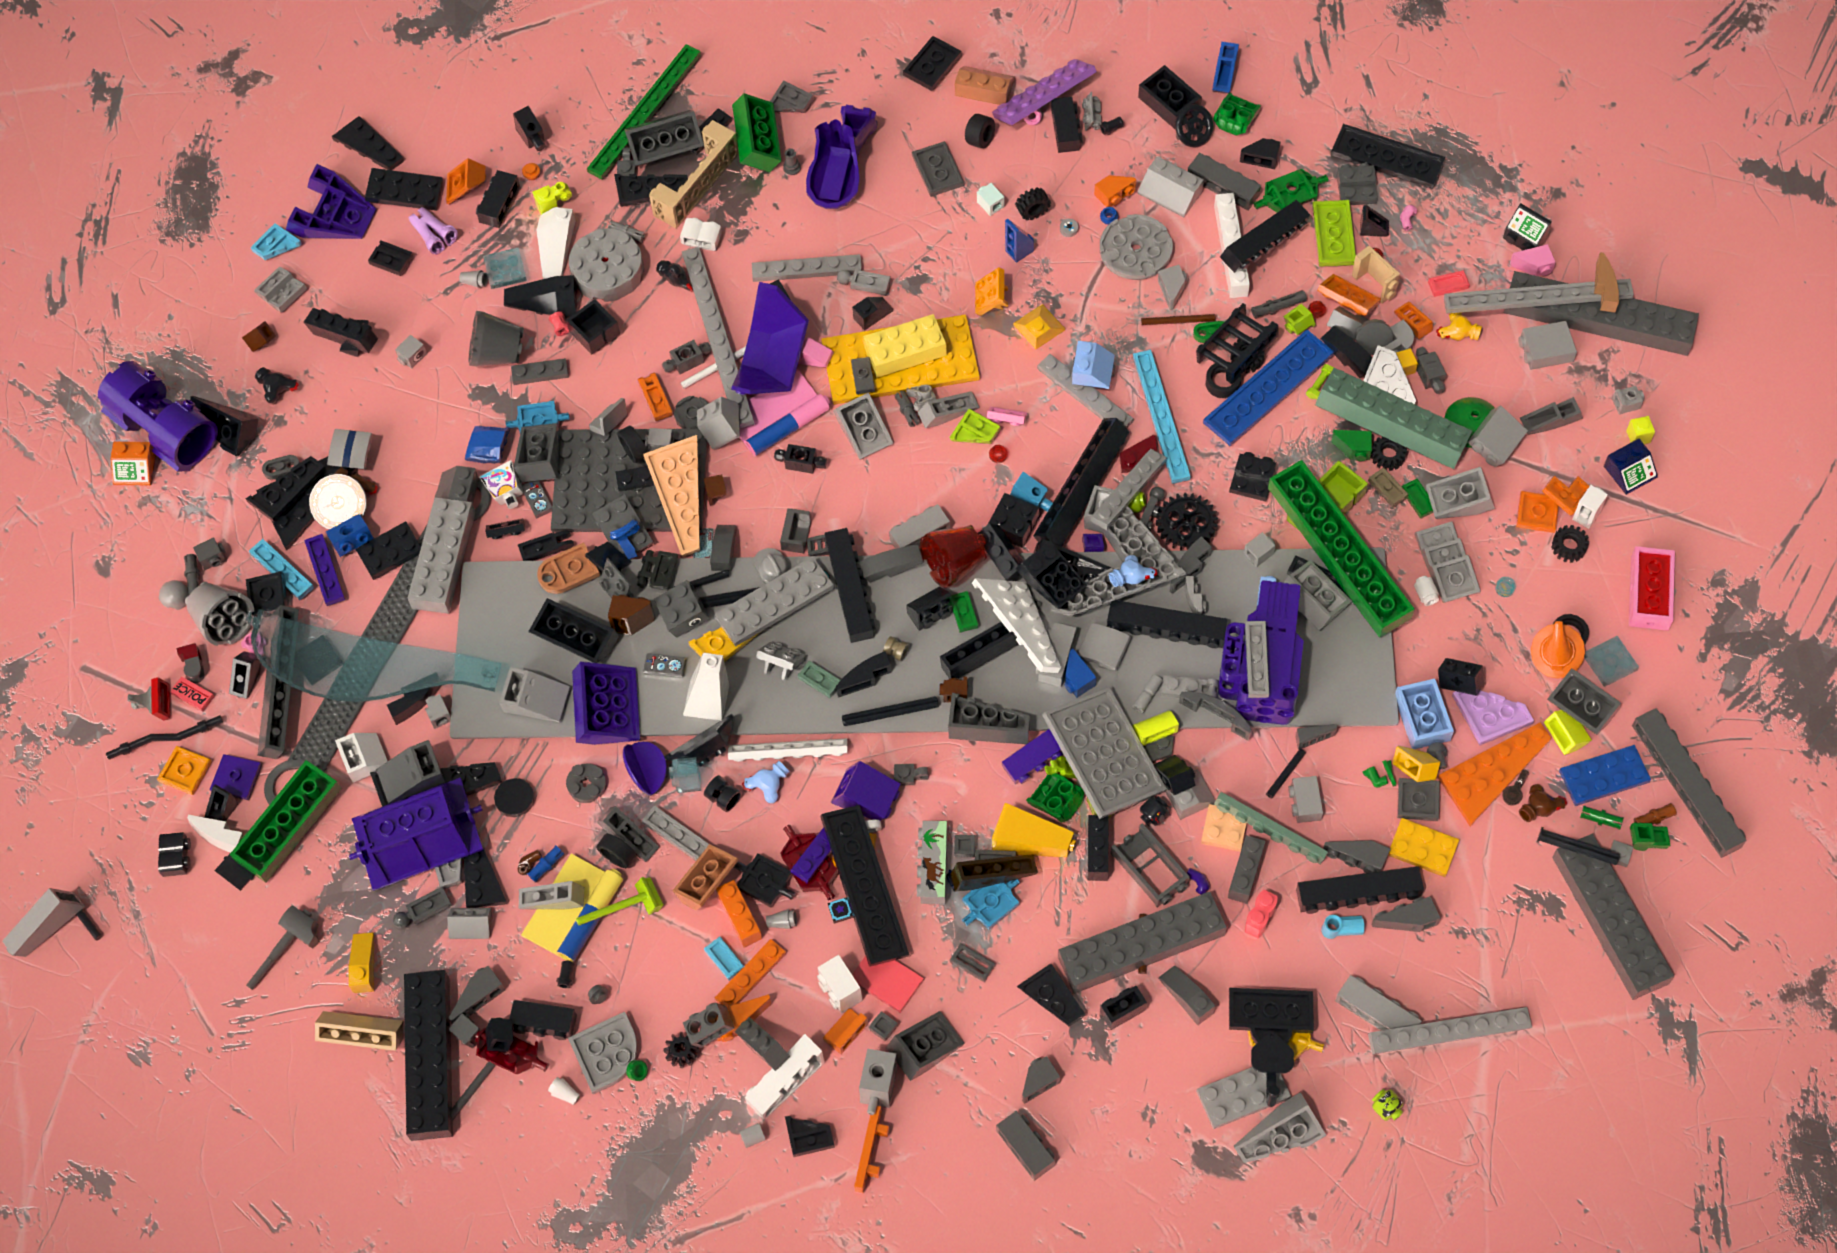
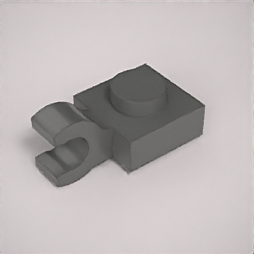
(626, 166)
(906, 773)

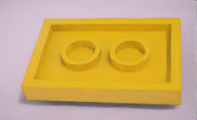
(1423, 847)

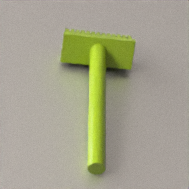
(647, 895)

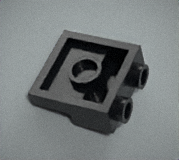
(1252, 476)

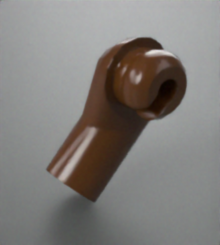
(527, 861)

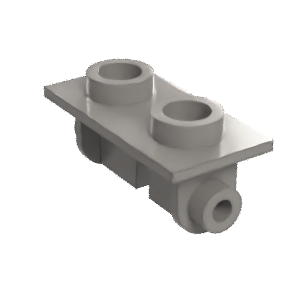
(1091, 107)

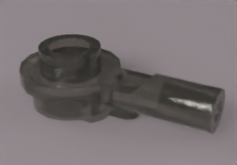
(1512, 794)

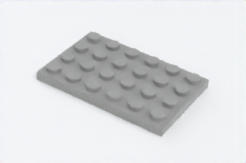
(1104, 752)

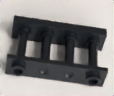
(1244, 357)

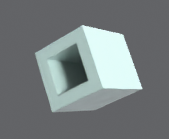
(990, 199)

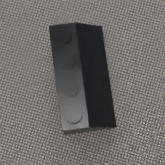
(573, 631)

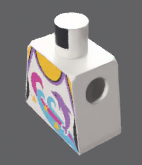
(503, 484)

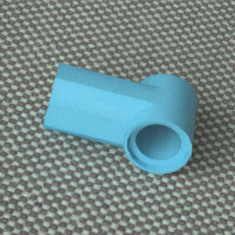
(1344, 926)

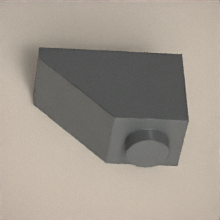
(1040, 1078)

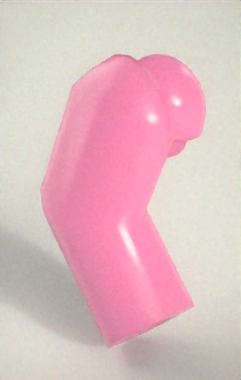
(1405, 217)

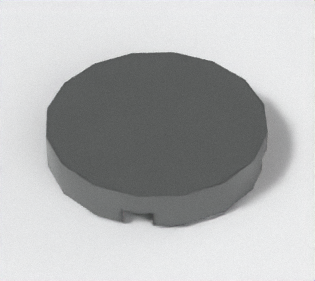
(1372, 334)
(686, 411)

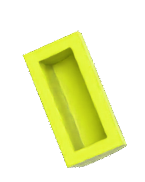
(1156, 727)
(1567, 732)

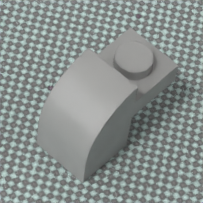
(1402, 337)

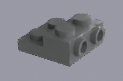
(1357, 184)

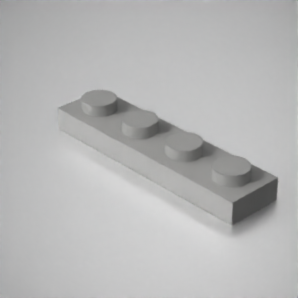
(1256, 659)
(675, 833)

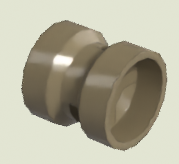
(896, 648)

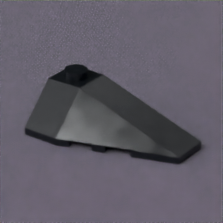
(234, 427)

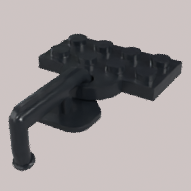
(1271, 1021)

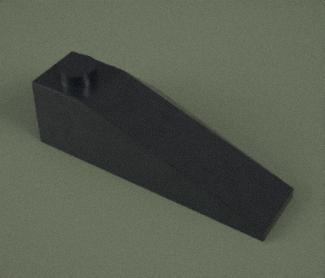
(544, 296)
(1082, 565)

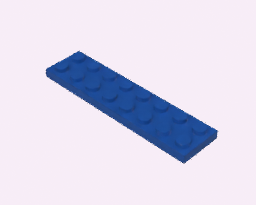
(1268, 387)

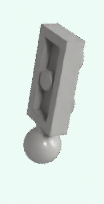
(865, 281)

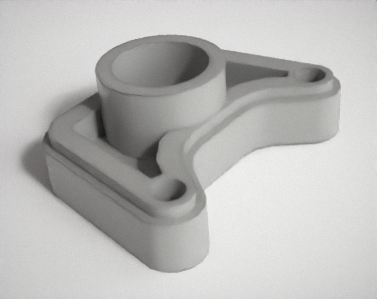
(922, 393)

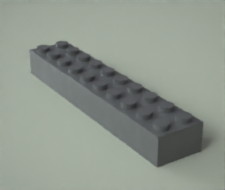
(1632, 322)

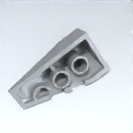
(1286, 1127)

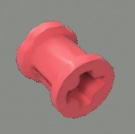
(559, 323)

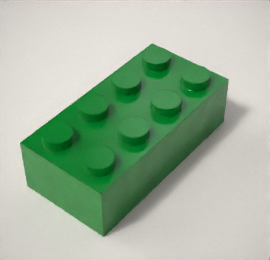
(756, 132)

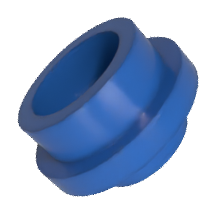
(1108, 211)

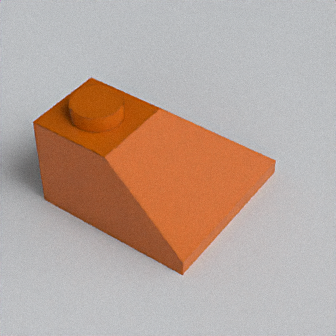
(464, 179)

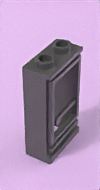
(1135, 846)

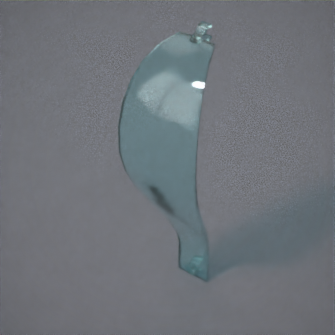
(358, 667)

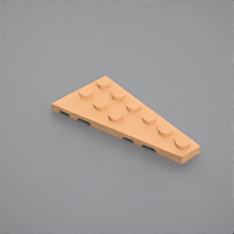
(676, 481)

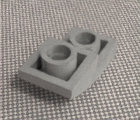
(1194, 600)

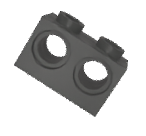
(710, 1029)

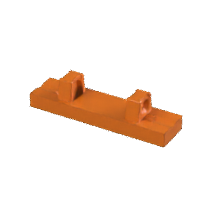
(865, 1169)

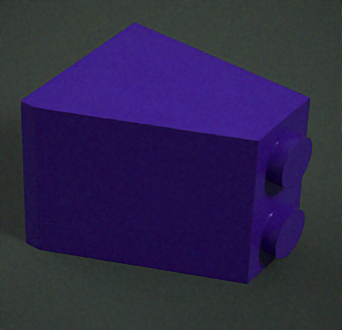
(866, 788)

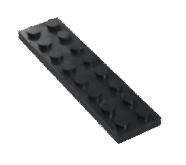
(864, 885)

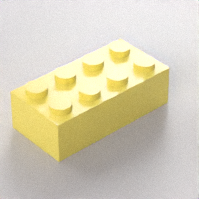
(905, 345)

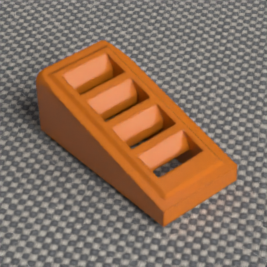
(1420, 329)

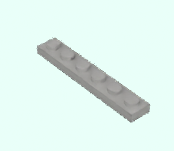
(804, 267)
(1085, 395)
(1128, 489)

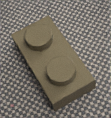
(1388, 487)

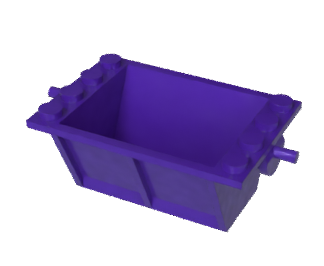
(416, 834)

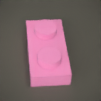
(1000, 414)

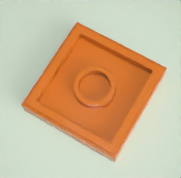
(1537, 512)

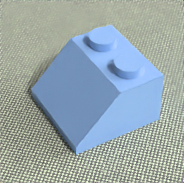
(1092, 365)

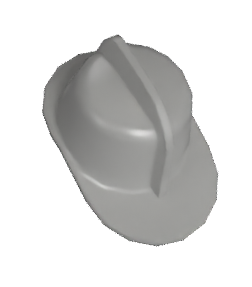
(770, 564)

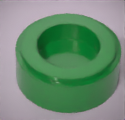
(636, 1070)

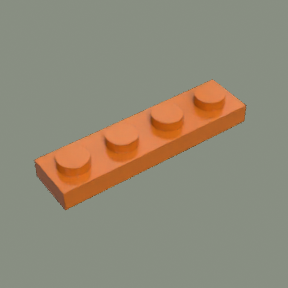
(751, 974)

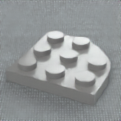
(605, 1051)

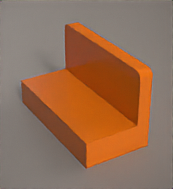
(845, 1030)

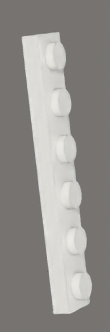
(786, 749)

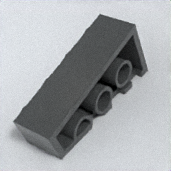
(986, 723)

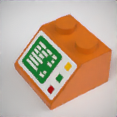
(132, 463)

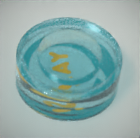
(1505, 587)

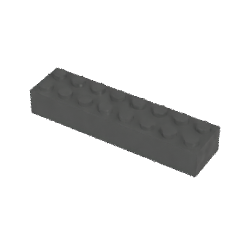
(1614, 921)
(1141, 942)

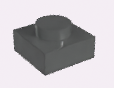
(964, 846)
(883, 1026)

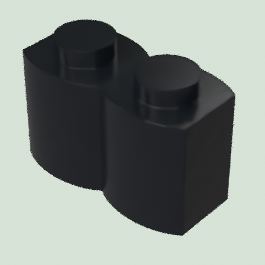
(173, 854)

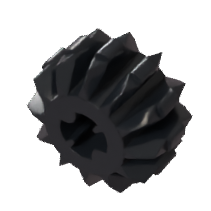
(683, 1056)

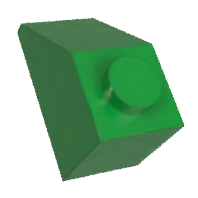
(1354, 444)

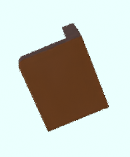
(259, 336)
(715, 487)

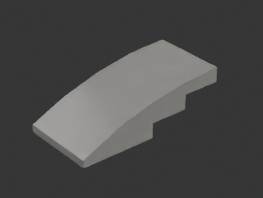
(1447, 562)

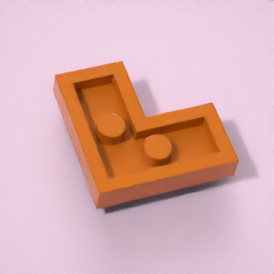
(1565, 496)

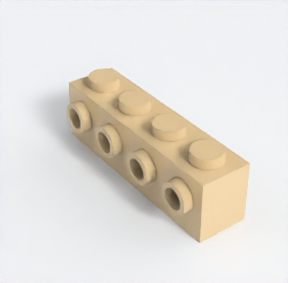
(359, 1030)

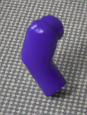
(1200, 879)

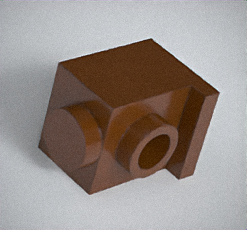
(955, 686)

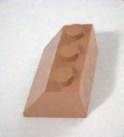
(983, 85)
(704, 877)

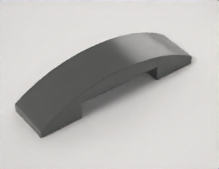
(1194, 700)

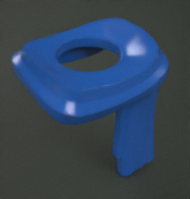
(621, 536)

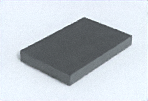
(937, 169)

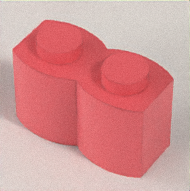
(1261, 913)

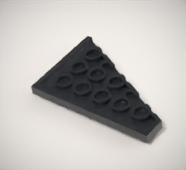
(298, 515)

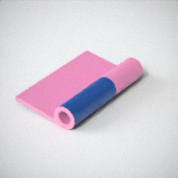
(781, 414)

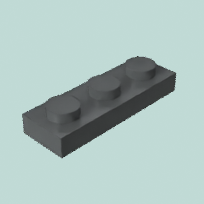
(539, 371)

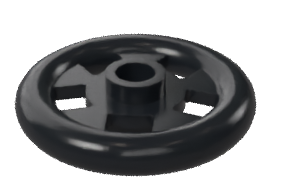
(1189, 123)

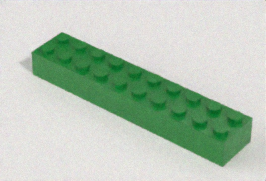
(1341, 548)

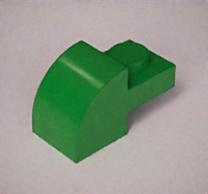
(1649, 836)

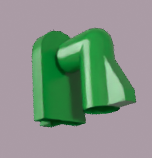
(1372, 775)

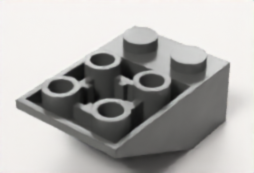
(410, 772)

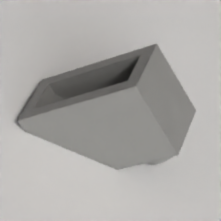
(1172, 284)

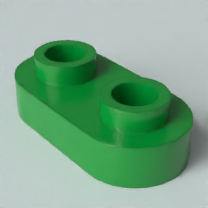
(1208, 329)

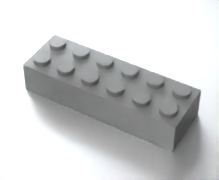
(441, 555)

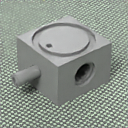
(877, 1079)

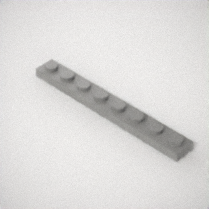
(1449, 1030)

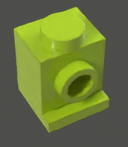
(1298, 320)

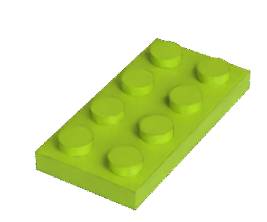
(1334, 233)

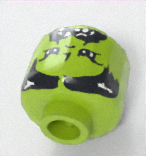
(1387, 1105)

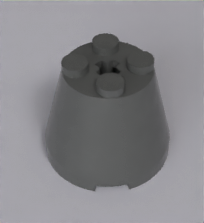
(494, 341)

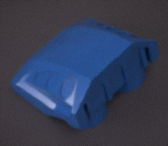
(487, 444)

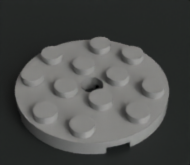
(1143, 262)

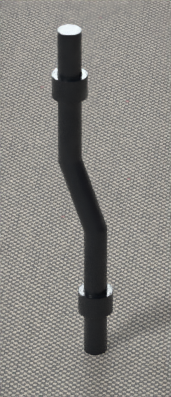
(202, 726)

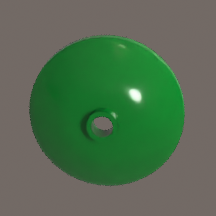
(1463, 409)

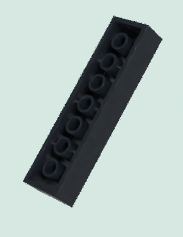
(428, 1055)

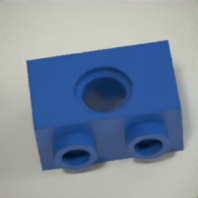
(349, 535)

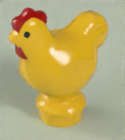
(1459, 328)

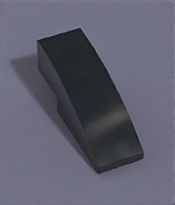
(1347, 351)
(864, 674)
(410, 704)

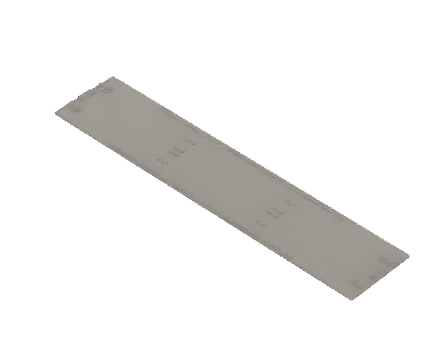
(1342, 680)

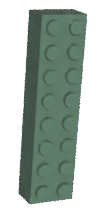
(1393, 418)

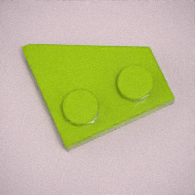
(975, 429)

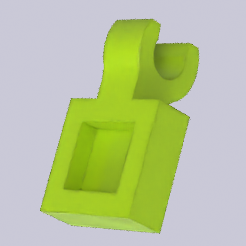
(1060, 765)

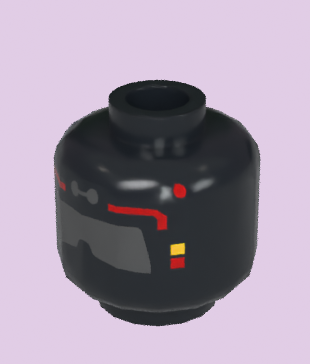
(1154, 811)

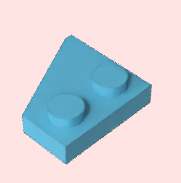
(274, 242)

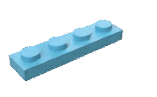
(274, 562)

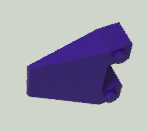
(339, 214)

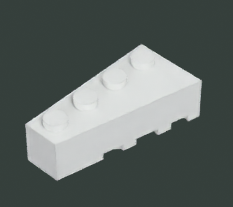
(781, 1084)

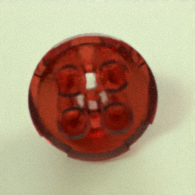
(952, 553)

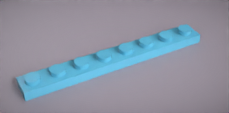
(1161, 416)

